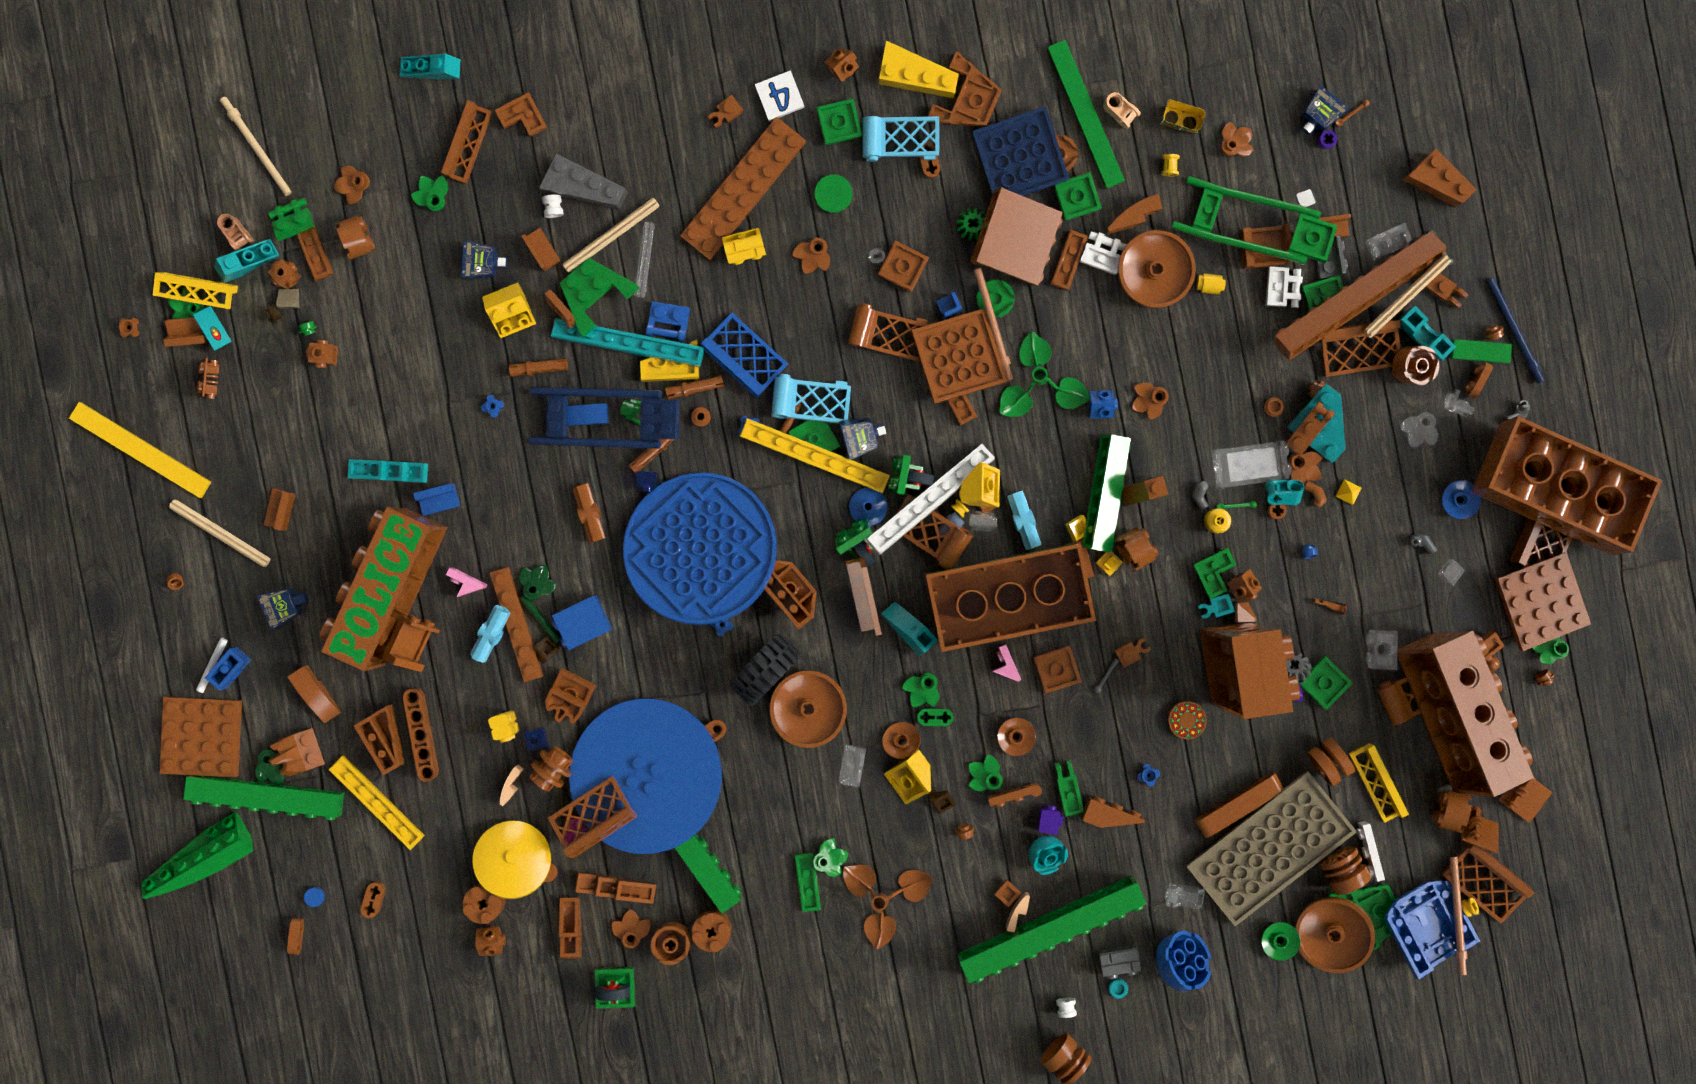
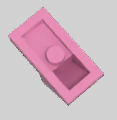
(470, 583)
(1008, 669)

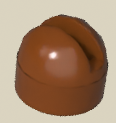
(175, 581)

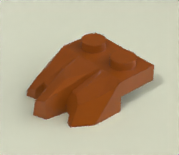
(569, 696)
(297, 753)

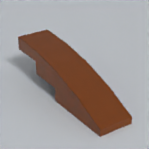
(615, 887)

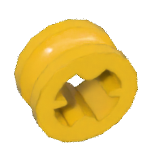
(959, 508)
(1470, 907)

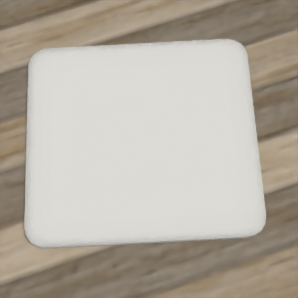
(1306, 198)

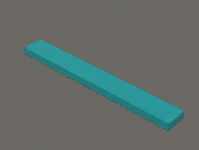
(631, 343)

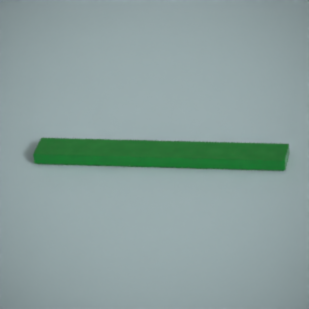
(1085, 114)

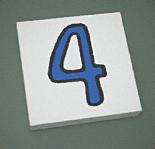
(779, 95)

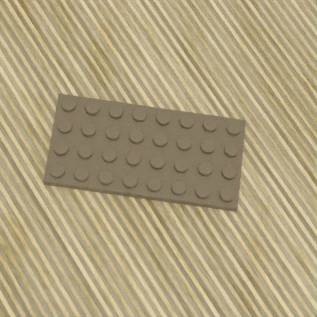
(1271, 848)

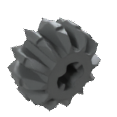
(1303, 667)

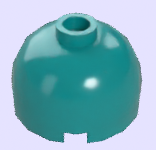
(1047, 854)

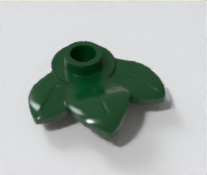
(536, 579)
(266, 770)

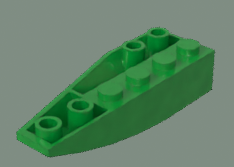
(202, 857)

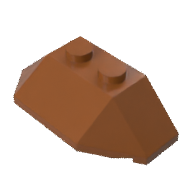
(792, 593)

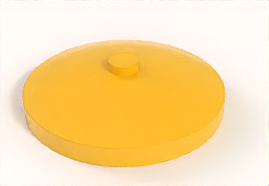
(511, 859)

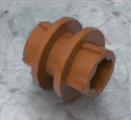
(552, 767)

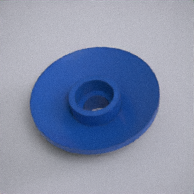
(871, 496)
(1469, 504)

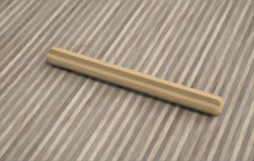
(611, 235)
(1407, 296)
(219, 533)

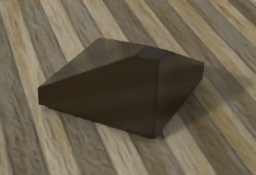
(546, 649)
(942, 800)

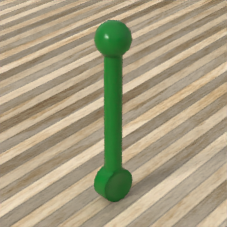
(1253, 504)

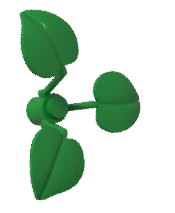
(1037, 352)

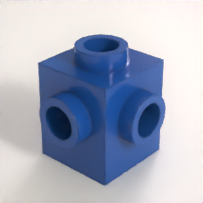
(1102, 404)

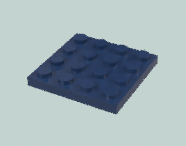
(1021, 153)

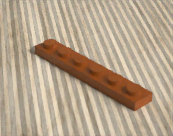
(517, 624)

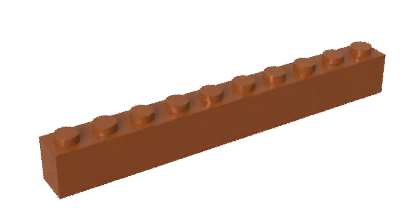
(1360, 295)

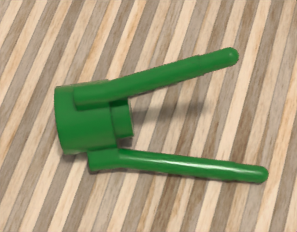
(631, 409)

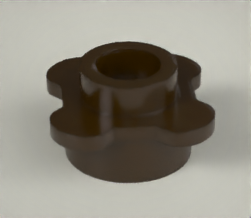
(272, 313)

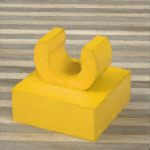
(1109, 562)

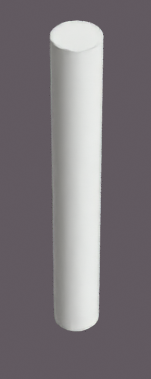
(213, 661)

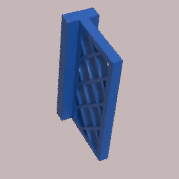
(732, 367)

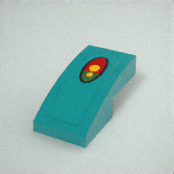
(212, 328)

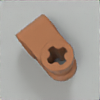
(236, 234)

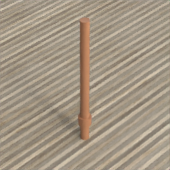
(993, 323)
(1460, 954)

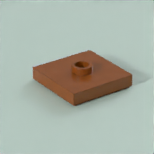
(903, 266)
(1057, 669)

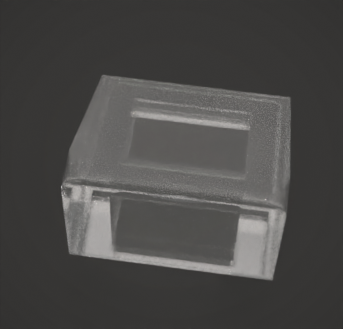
(1451, 571)

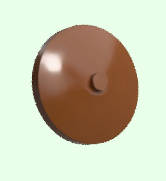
(1156, 269)
(808, 708)
(1335, 934)

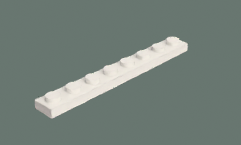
(927, 501)

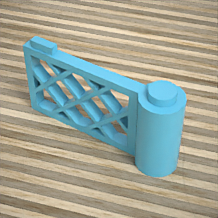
(875, 137)
(785, 399)

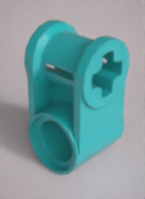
(1285, 493)

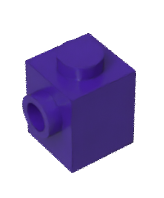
(1049, 820)

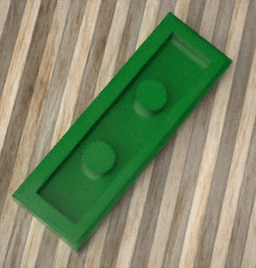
(1481, 351)
(807, 882)

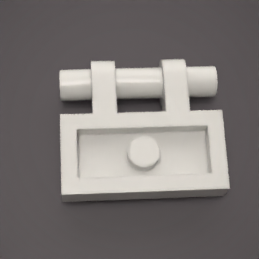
(1102, 258)
(1278, 287)

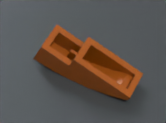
(1136, 214)
(314, 693)
(570, 928)

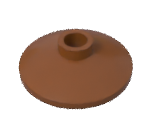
(897, 733)
(1023, 743)

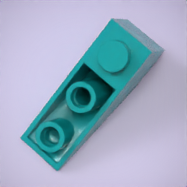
(430, 67)
(245, 260)
(909, 628)

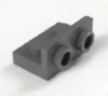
(1335, 263)

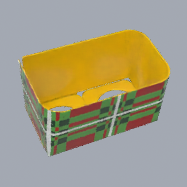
(1192, 111)

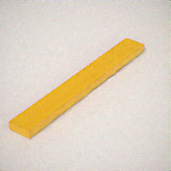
(140, 450)
(814, 455)

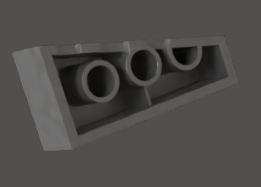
(579, 183)

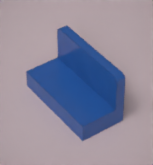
(437, 499)

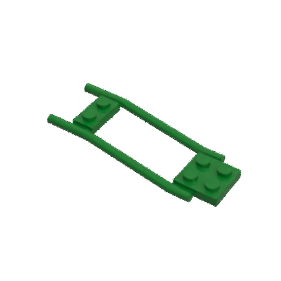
(1310, 238)

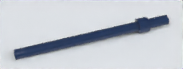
(1532, 364)

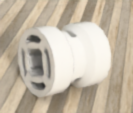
(552, 206)

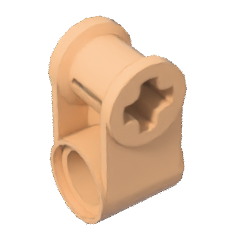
(1122, 110)

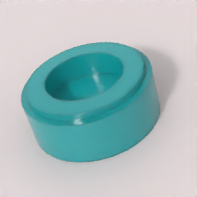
(1118, 988)

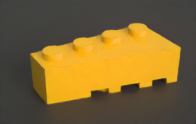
(914, 73)

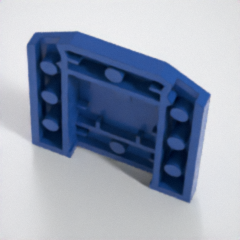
(1426, 926)

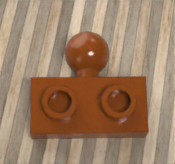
(1493, 645)

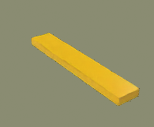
(376, 802)

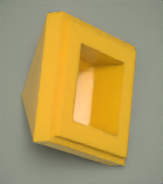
(1348, 492)

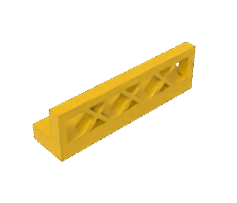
(199, 284)
(1386, 783)

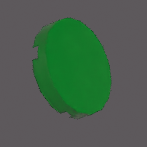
(833, 194)
(1000, 295)

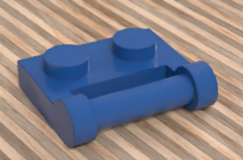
(670, 315)

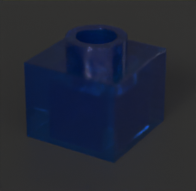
(647, 481)
(540, 733)

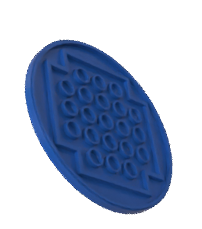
(699, 548)
(662, 766)

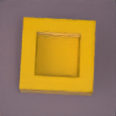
(1077, 527)

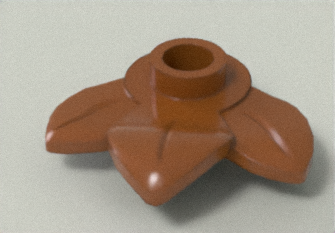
(1238, 139)
(349, 184)
(810, 257)
(1146, 400)
(1307, 468)
(631, 926)

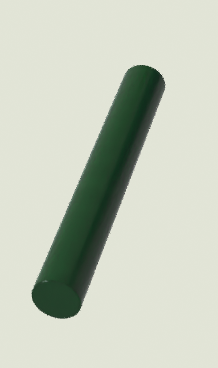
(540, 619)

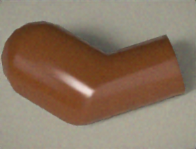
(1318, 493)

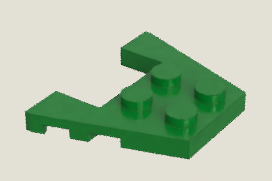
(587, 286)
(1375, 902)

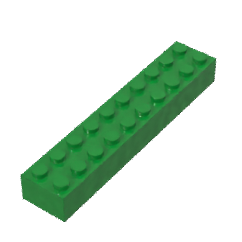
(1051, 929)

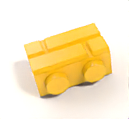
(743, 246)
(504, 726)

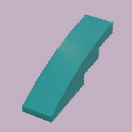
(387, 470)

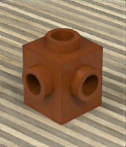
(842, 63)
(289, 276)
(322, 354)
(1244, 586)
(489, 941)

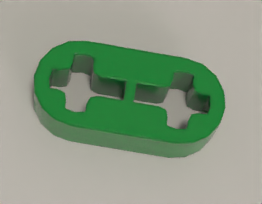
(935, 721)

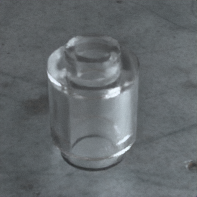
(982, 521)

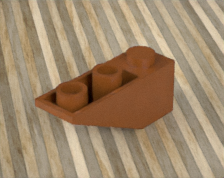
(1105, 815)

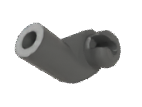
(1521, 410)
(1198, 494)
(1423, 541)

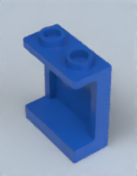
(581, 622)

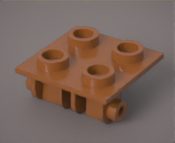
(202, 387)
(1526, 799)
(1481, 831)

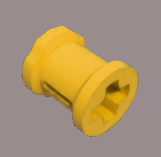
(1170, 165)

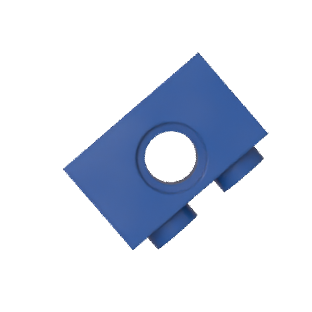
(228, 668)

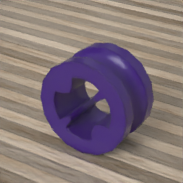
(1333, 141)

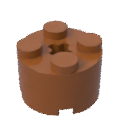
(354, 237)
(1415, 365)
(1136, 548)
(1452, 811)
(474, 907)
(711, 941)
(661, 947)

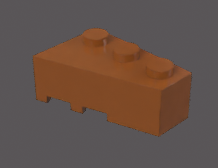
(1440, 179)
(382, 739)

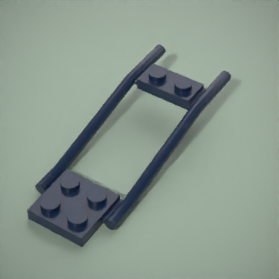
(657, 421)

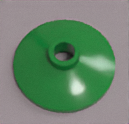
(1287, 948)

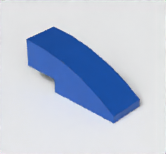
(587, 414)

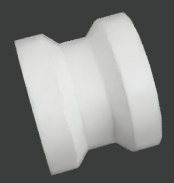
(1066, 1007)

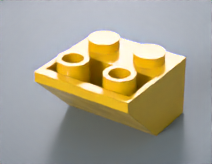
(508, 310)

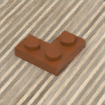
(522, 109)

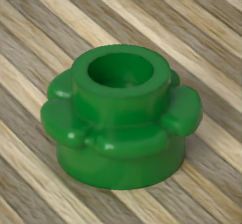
(307, 328)

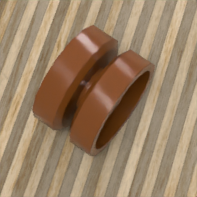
(1331, 762)

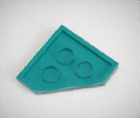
(1331, 439)

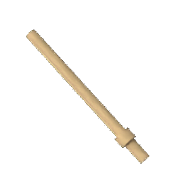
(235, 116)

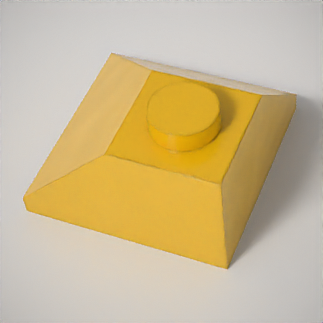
(981, 486)
(910, 777)

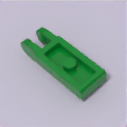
(1069, 790)

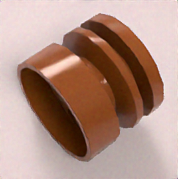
(1345, 870)
(1066, 1059)

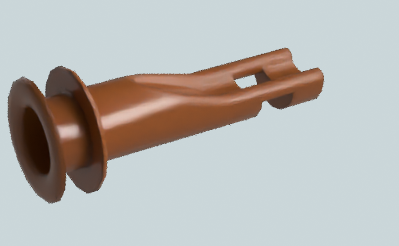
(1340, 608)

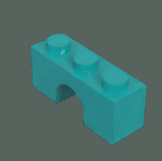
(1415, 325)

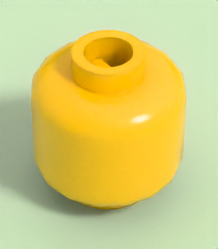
(1211, 524)

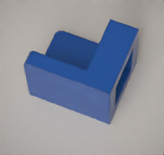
(949, 305)

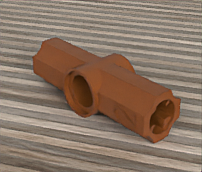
(589, 513)

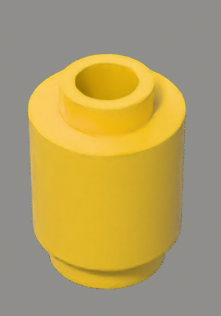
(1210, 283)

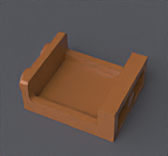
(1274, 237)
(409, 642)

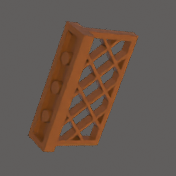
(1354, 331)
(1528, 542)
(596, 833)
(1502, 873)

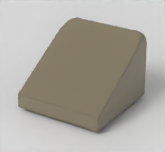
(288, 299)

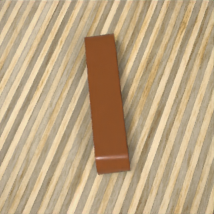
(417, 743)
(1239, 805)

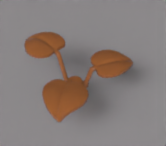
(877, 927)

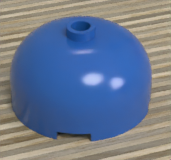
(1183, 961)

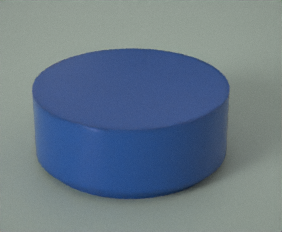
(314, 897)

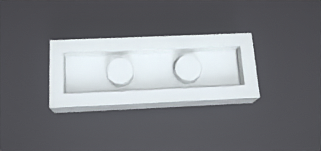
(1370, 851)

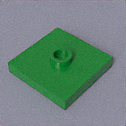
(839, 121)
(1077, 196)
(816, 433)
(1325, 683)

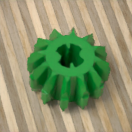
(965, 225)

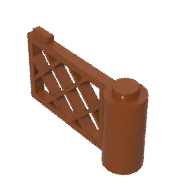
(864, 326)
(951, 546)
(1395, 701)

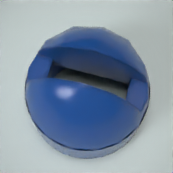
(1309, 551)

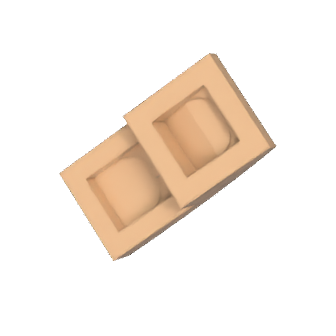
(508, 788)
(1019, 907)

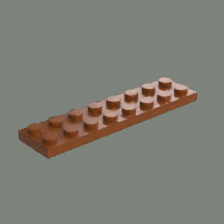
(743, 188)

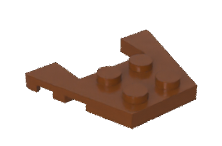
(975, 99)

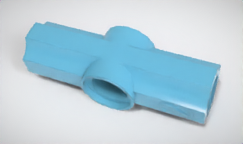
(1024, 520)
(490, 633)

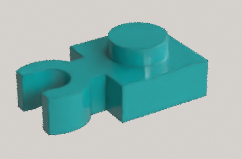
(1219, 605)

